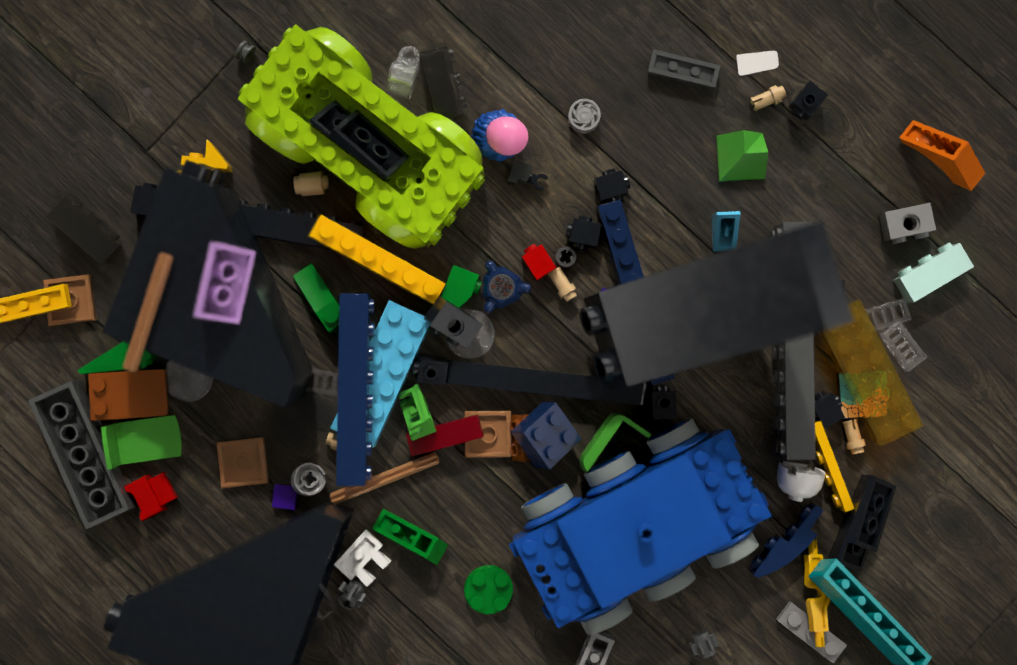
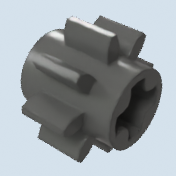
(351, 595)
(703, 644)

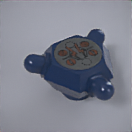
(501, 287)

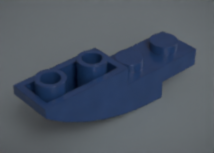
(782, 551)

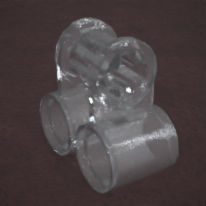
(403, 72)

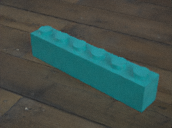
(867, 614)

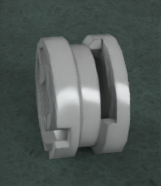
(584, 116)
(308, 479)

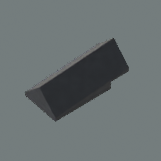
(360, 139)
(864, 525)

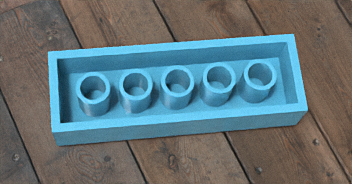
(395, 348)

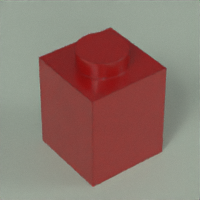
(538, 261)

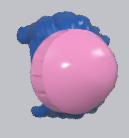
(499, 135)

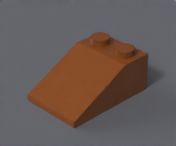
(128, 394)

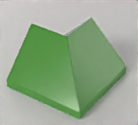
(741, 156)

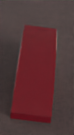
(447, 435)

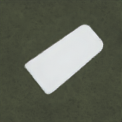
(756, 62)

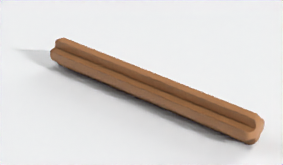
(148, 312)
(385, 478)

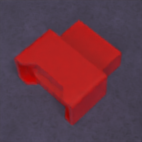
(152, 494)

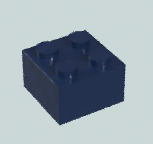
(546, 435)

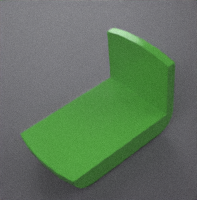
(603, 436)
(141, 440)

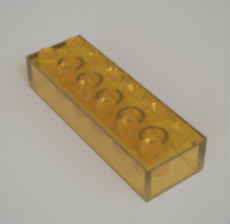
(871, 378)

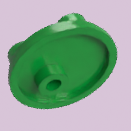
(488, 589)

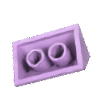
(224, 283)

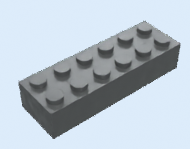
(80, 454)

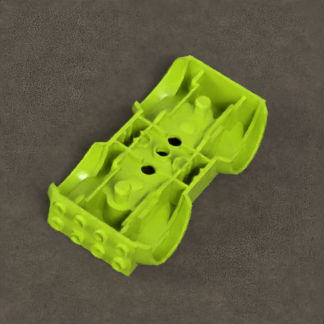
(322, 67)

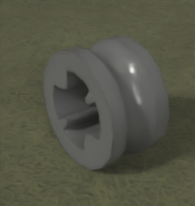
(245, 52)
(558, 255)

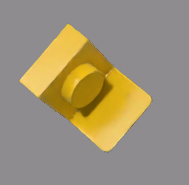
(212, 158)

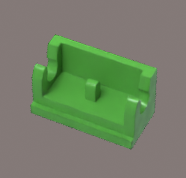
(416, 413)

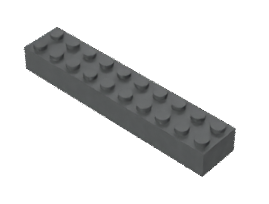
(794, 390)

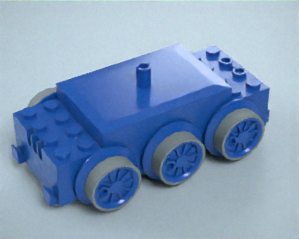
(640, 526)

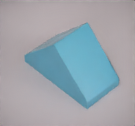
(725, 230)

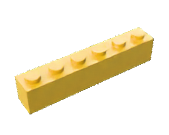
(376, 259)

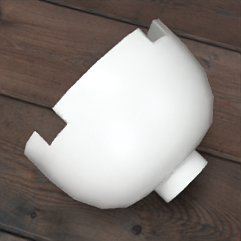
(799, 480)

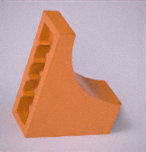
(948, 152)

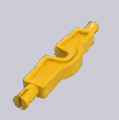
(817, 605)

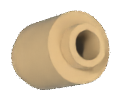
(311, 183)

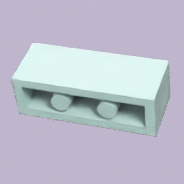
(933, 272)

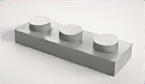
(798, 623)

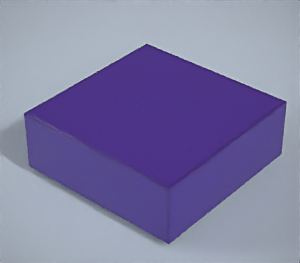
(284, 497)

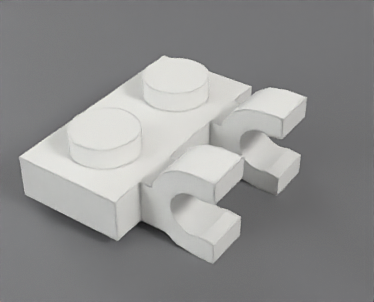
(359, 554)

